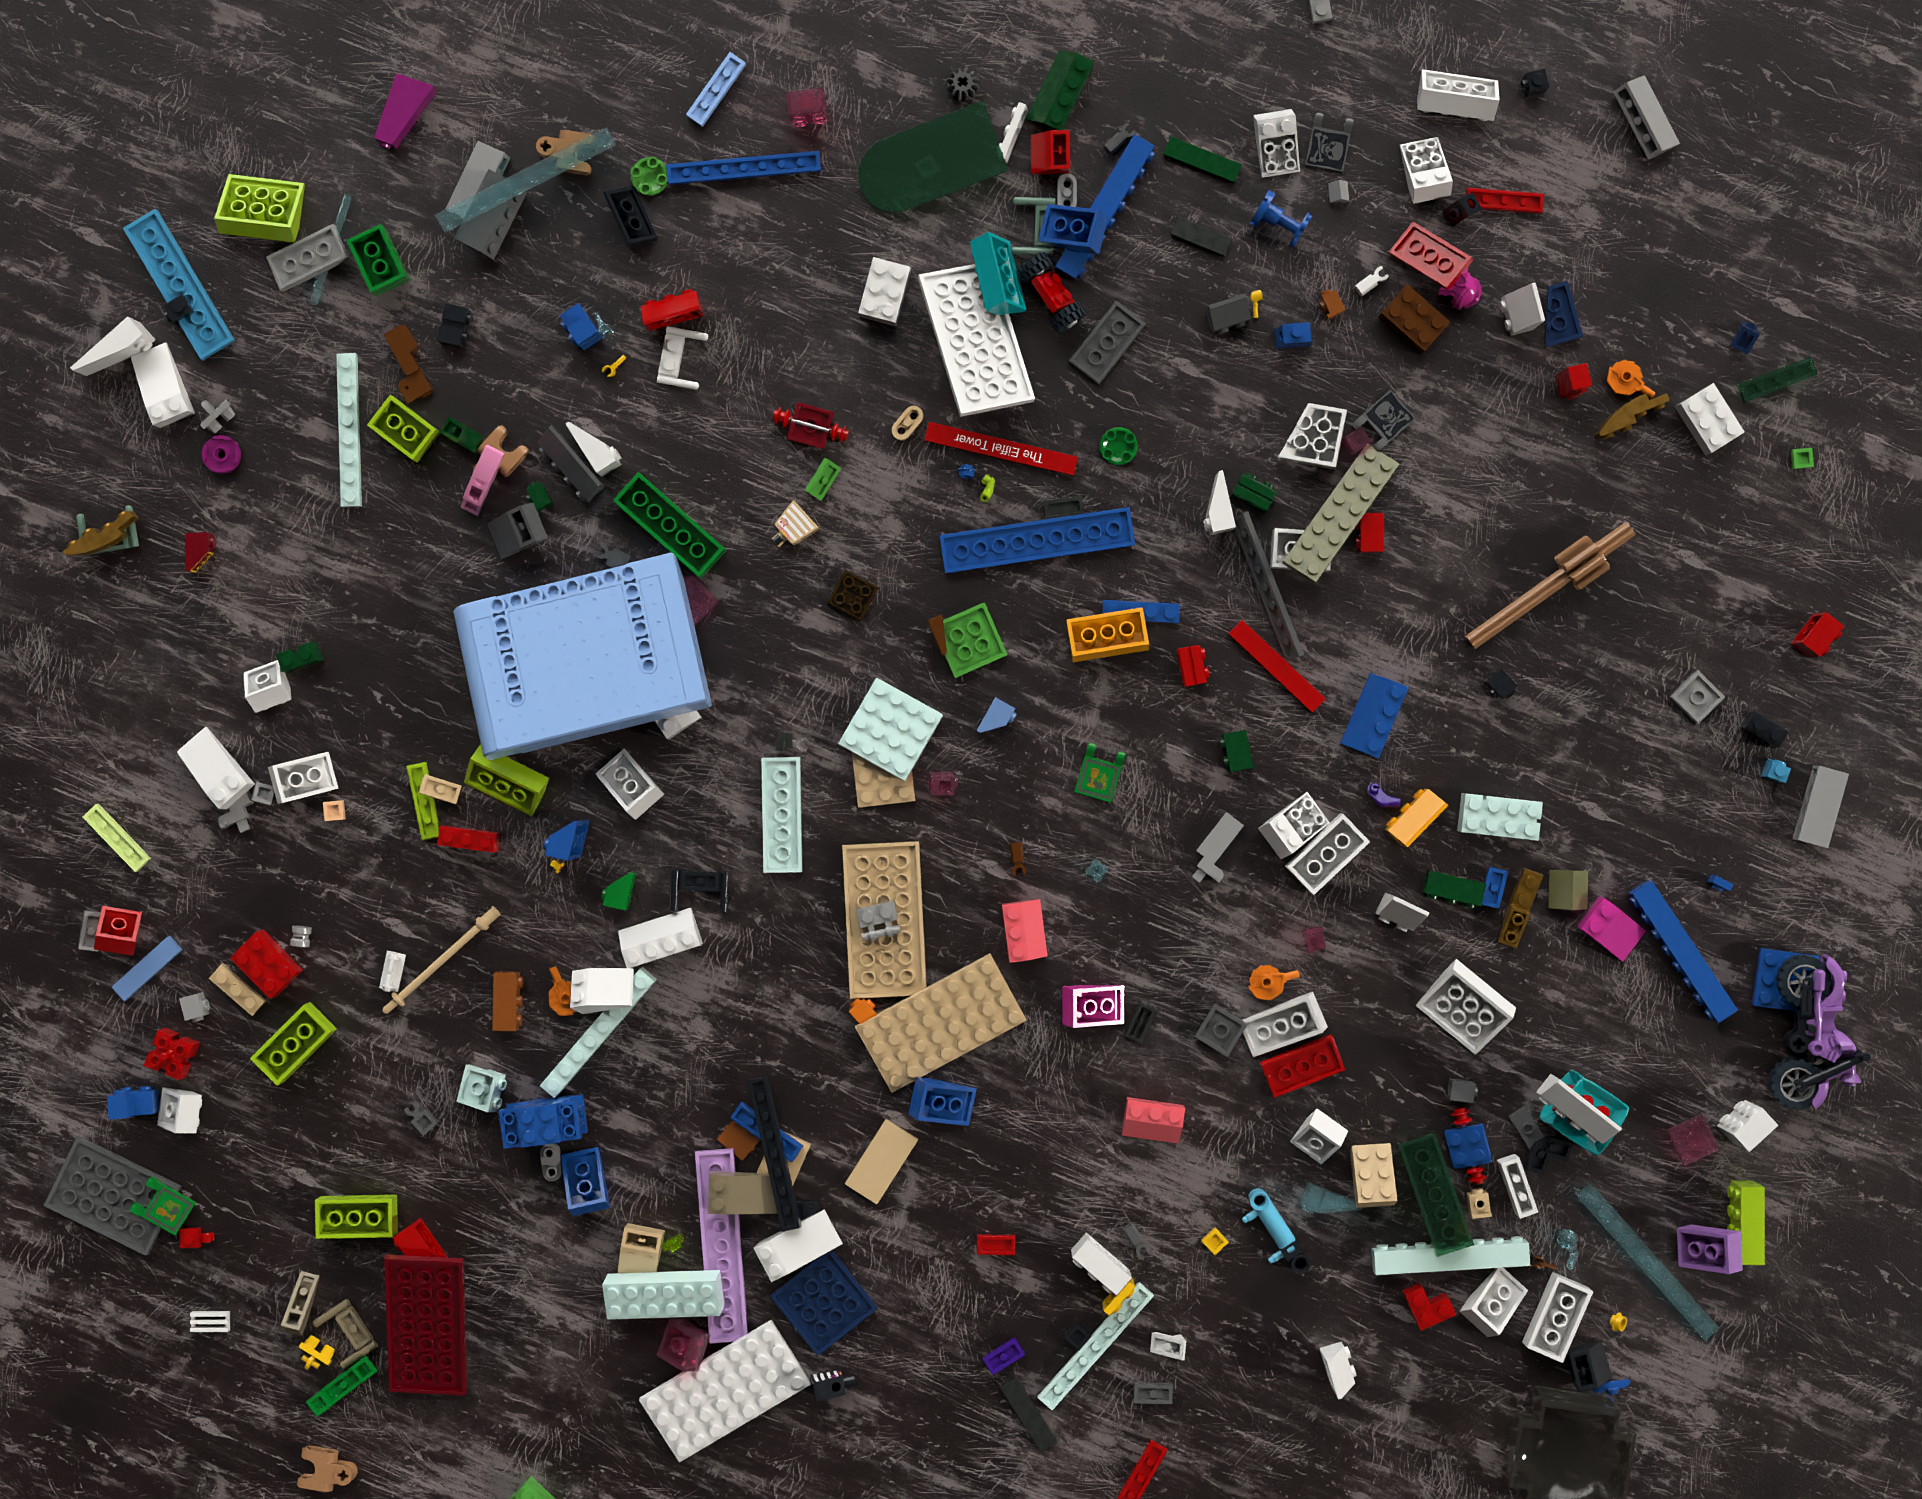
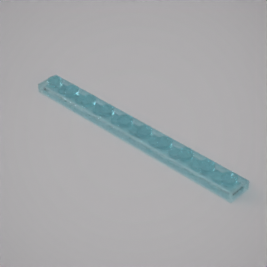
(525, 180)
(1647, 1261)

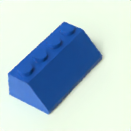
(1374, 715)
(568, 841)

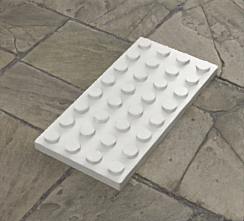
(974, 344)
(725, 1391)

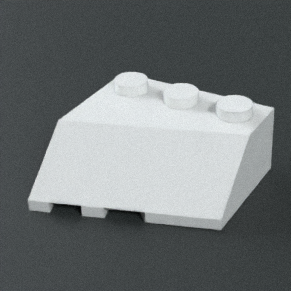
(1316, 437)

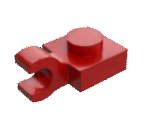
(192, 1237)

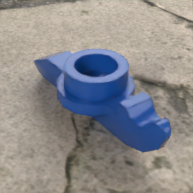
(1612, 1386)

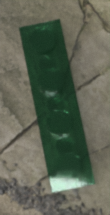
(1777, 379)

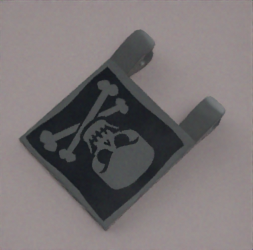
(1328, 146)
(1387, 418)

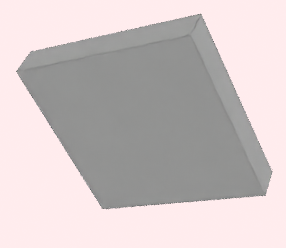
(1697, 697)

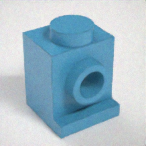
(1775, 771)

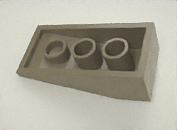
(740, 1193)

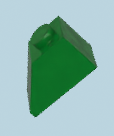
(619, 893)

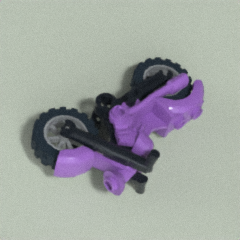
(1815, 1033)

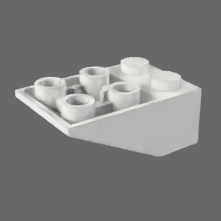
(1277, 142)
(1426, 170)
(1294, 826)

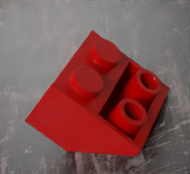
(1050, 152)

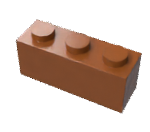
(507, 1001)

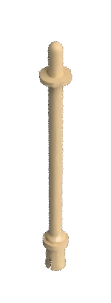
(482, 923)

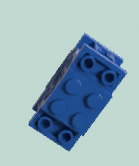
(543, 1121)

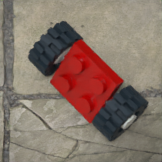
(1052, 292)

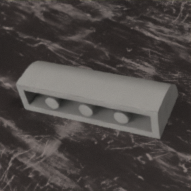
(1646, 117)
(481, 159)
(1820, 806)

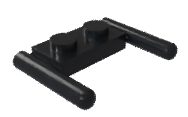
(700, 882)

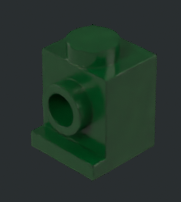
(538, 496)

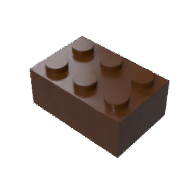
(1414, 319)

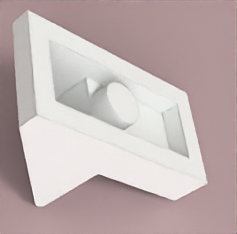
(1168, 1345)

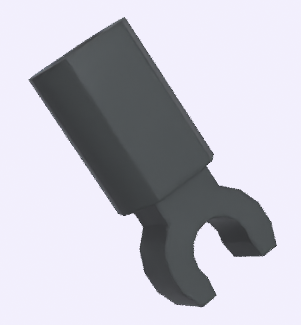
(1118, 140)
(1135, 1238)

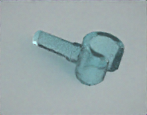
(603, 327)

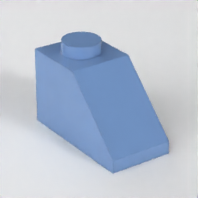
(997, 716)

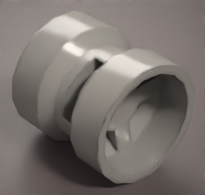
(298, 932)

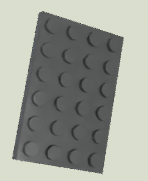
(99, 1191)

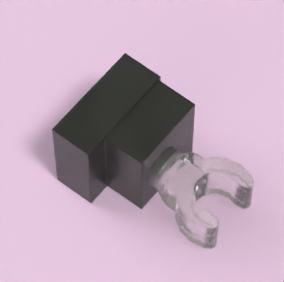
(786, 740)

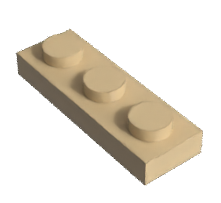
(237, 989)

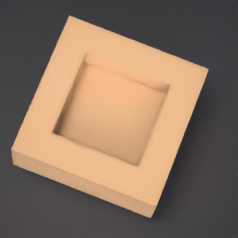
(334, 810)

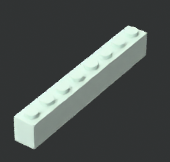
(594, 1037)
(1421, 1258)

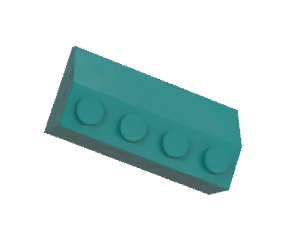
(997, 274)

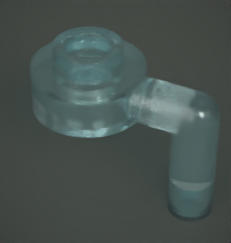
(1568, 1240)

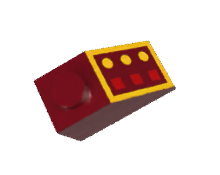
(198, 549)

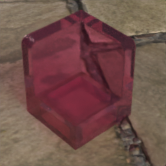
(1357, 440)
(1314, 939)

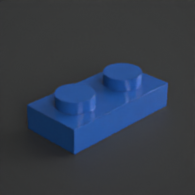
(1495, 884)

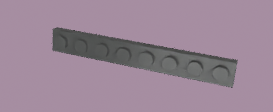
(1267, 587)

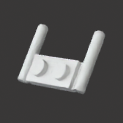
(672, 356)

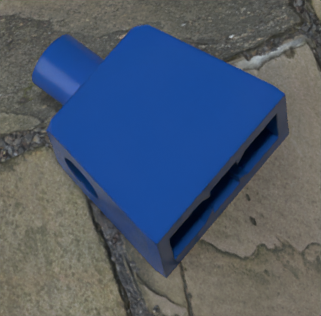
(1293, 335)

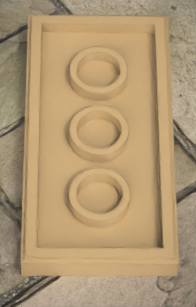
(881, 1161)

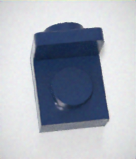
(1745, 337)

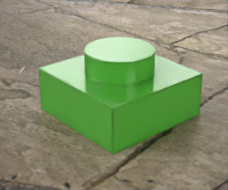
(1802, 458)

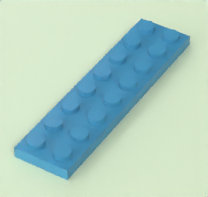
(176, 277)

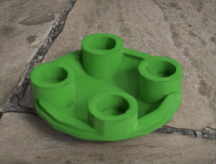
(649, 176)

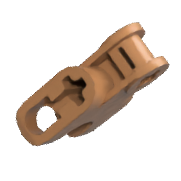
(565, 140)
(510, 459)
(327, 1469)

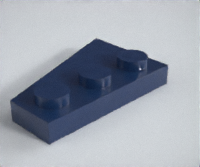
(1561, 316)

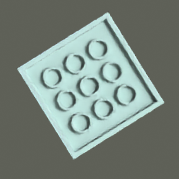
(890, 729)

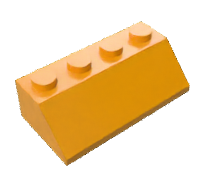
(1107, 634)

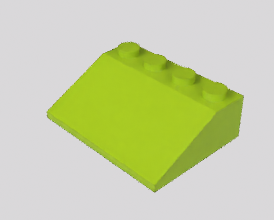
(260, 208)

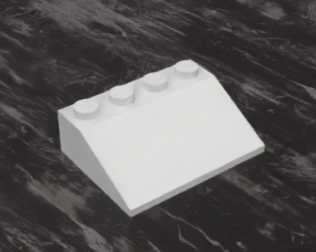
(1466, 1007)

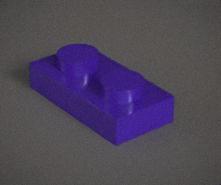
(1003, 1356)

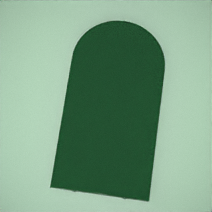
(931, 160)

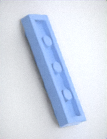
(716, 89)

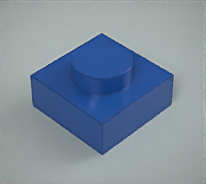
(1719, 883)

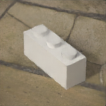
(1517, 1186)

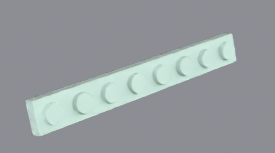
(349, 430)
(1094, 1347)

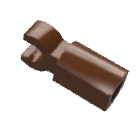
(1017, 856)

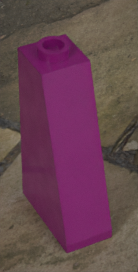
(403, 108)

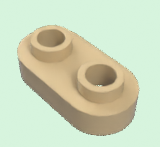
(907, 423)

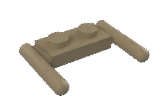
(353, 1328)

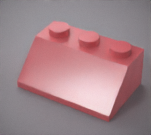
(1024, 930)
(1153, 1120)

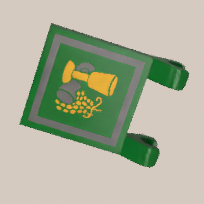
(1098, 776)
(166, 1209)

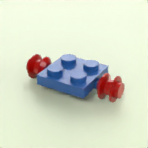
(1468, 1146)

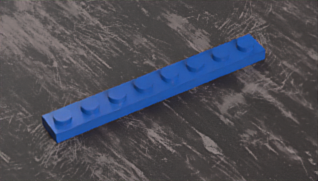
(743, 167)

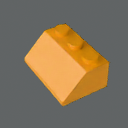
(1415, 817)

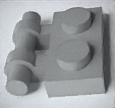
(878, 914)

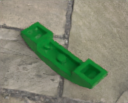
(341, 1386)

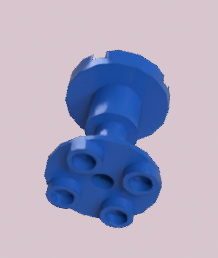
(1274, 215)

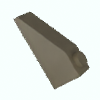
(300, 1304)

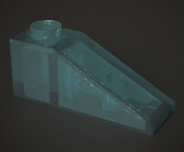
(1324, 1201)

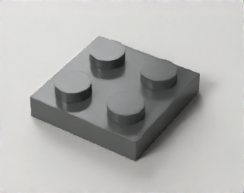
(1221, 1030)

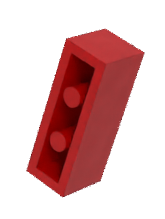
(1573, 381)
(469, 838)

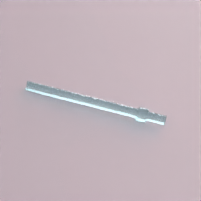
(319, 284)

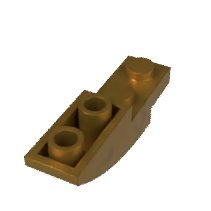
(1624, 416)
(95, 540)
(1519, 907)

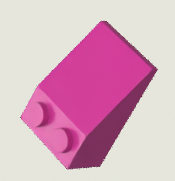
(1611, 928)
(1092, 1005)

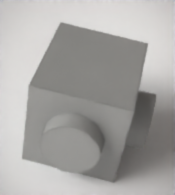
(194, 1007)

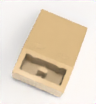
(640, 1249)

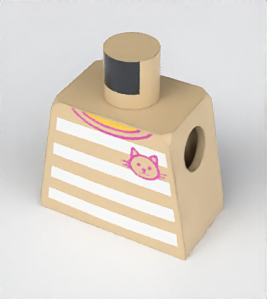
(794, 525)

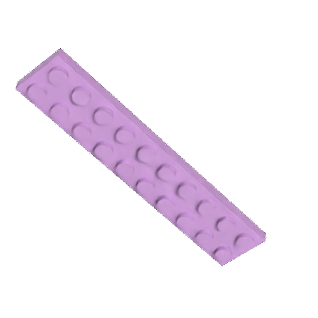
(722, 1249)

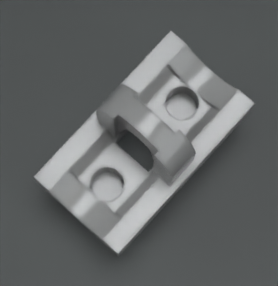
(210, 421)

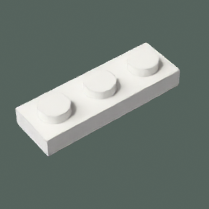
(1012, 131)

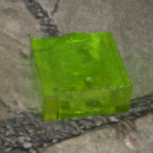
(673, 1243)

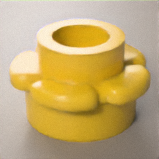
(1618, 1322)

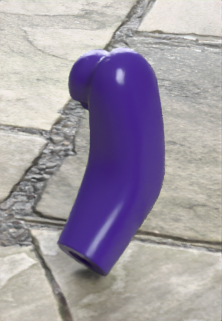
(1381, 798)

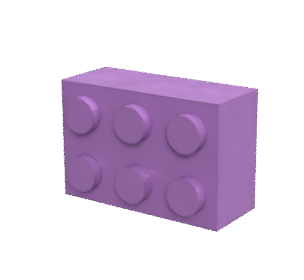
(1709, 1249)

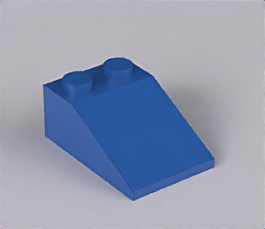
(1073, 228)
(941, 1102)
(584, 1181)

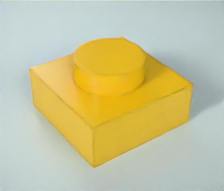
(1214, 1241)

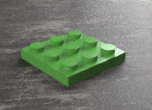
(972, 640)

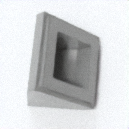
(1338, 191)

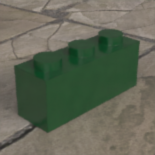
(1453, 889)

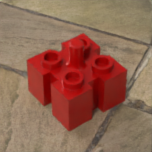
(171, 1053)

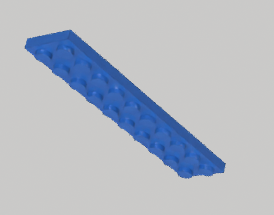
(1037, 540)

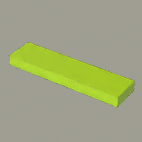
(424, 805)

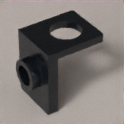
(1460, 209)

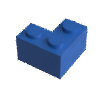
(581, 328)
(131, 1102)

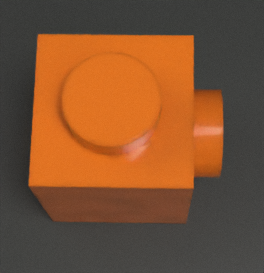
(863, 1009)

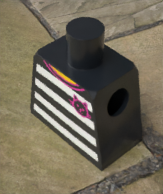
(823, 1385)

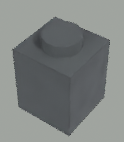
(1462, 1090)

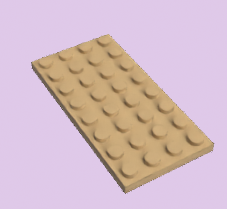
(872, 877)
(940, 1023)

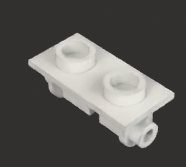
(392, 971)

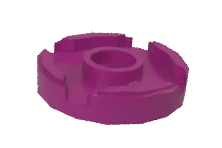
(212, 450)

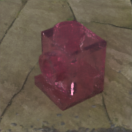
(938, 788)

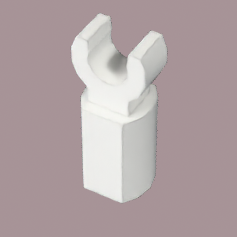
(1370, 282)

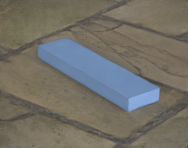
(147, 968)

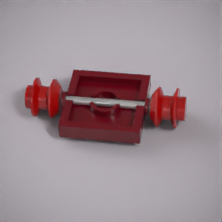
(810, 425)

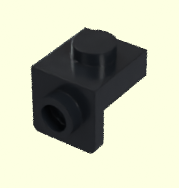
(177, 309)

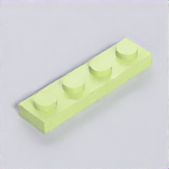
(116, 837)

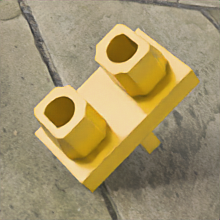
(309, 1346)

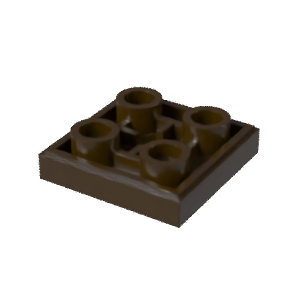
(853, 595)

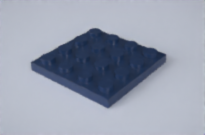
(824, 1301)

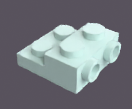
(481, 1088)

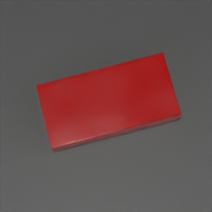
(995, 1244)

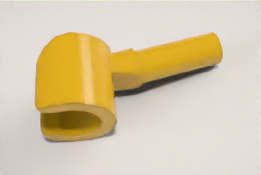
(1256, 296)
(614, 366)

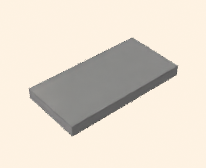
(307, 257)

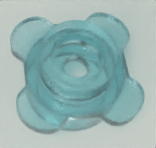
(1091, 870)

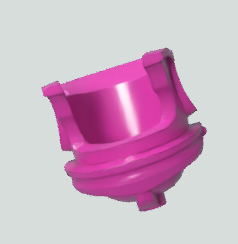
(1464, 292)

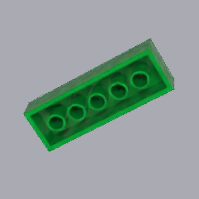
(669, 525)

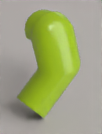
(988, 491)

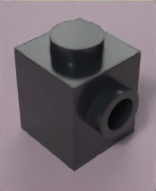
(1534, 83)
(1501, 685)

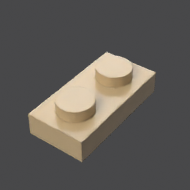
(439, 789)

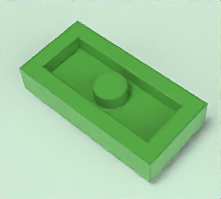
(823, 479)

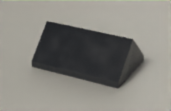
(630, 216)

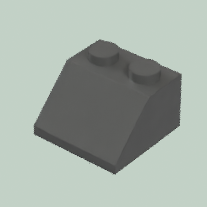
(1228, 314)

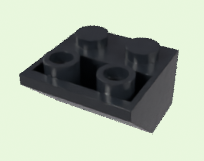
(1588, 1365)

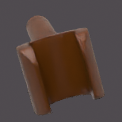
(1540, 1263)

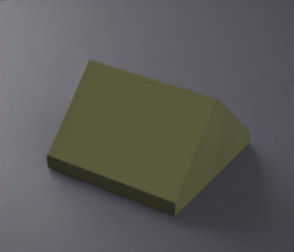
(1568, 889)

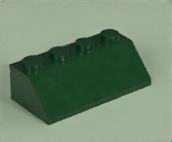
(1060, 90)

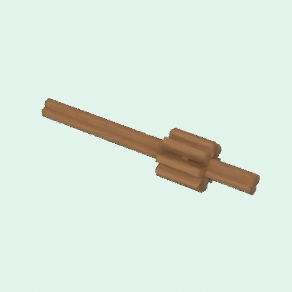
(1577, 564)

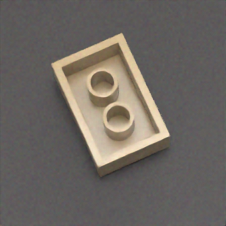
(1373, 1175)

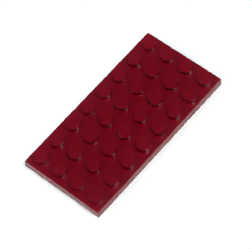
(426, 1324)

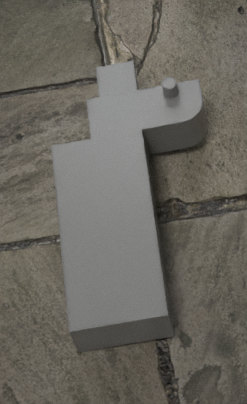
(238, 813)
(1215, 845)

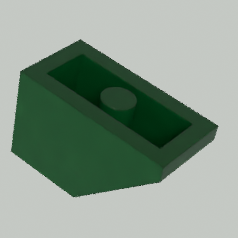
(462, 434)

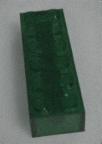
(1435, 1195)

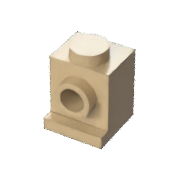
(1478, 1211)

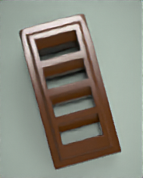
(937, 628)

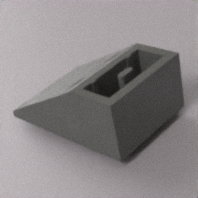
(517, 530)

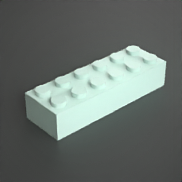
(663, 1294)

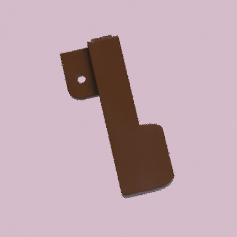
(404, 346)

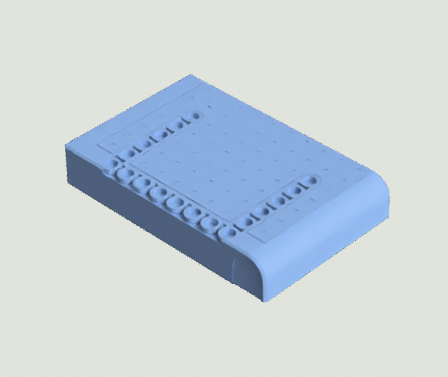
(582, 657)

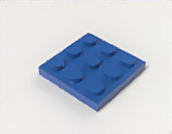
(1765, 988)

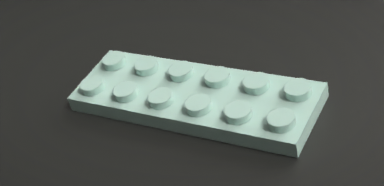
(781, 814)

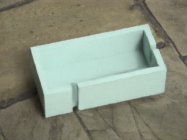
(1499, 816)

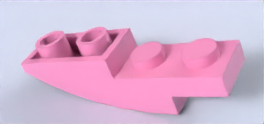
(481, 480)

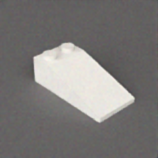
(120, 344)
(161, 386)
(215, 769)
(1284, 1024)
(794, 1248)

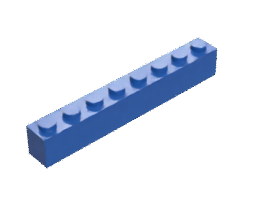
(1111, 199)
(1682, 951)

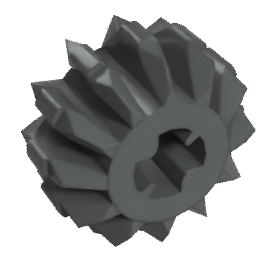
(962, 77)

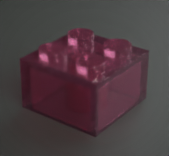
(807, 106)
(683, 1345)

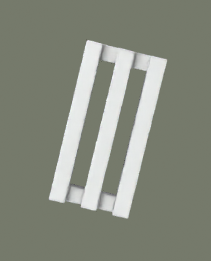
(226, 1321)

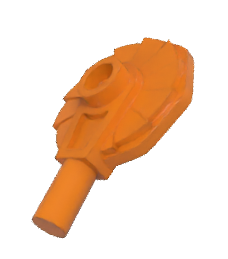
(1626, 379)
(1268, 982)
(560, 994)

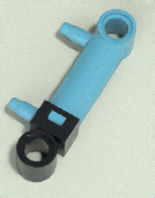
(1278, 1230)

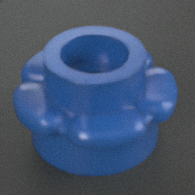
(966, 471)

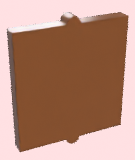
(738, 1138)

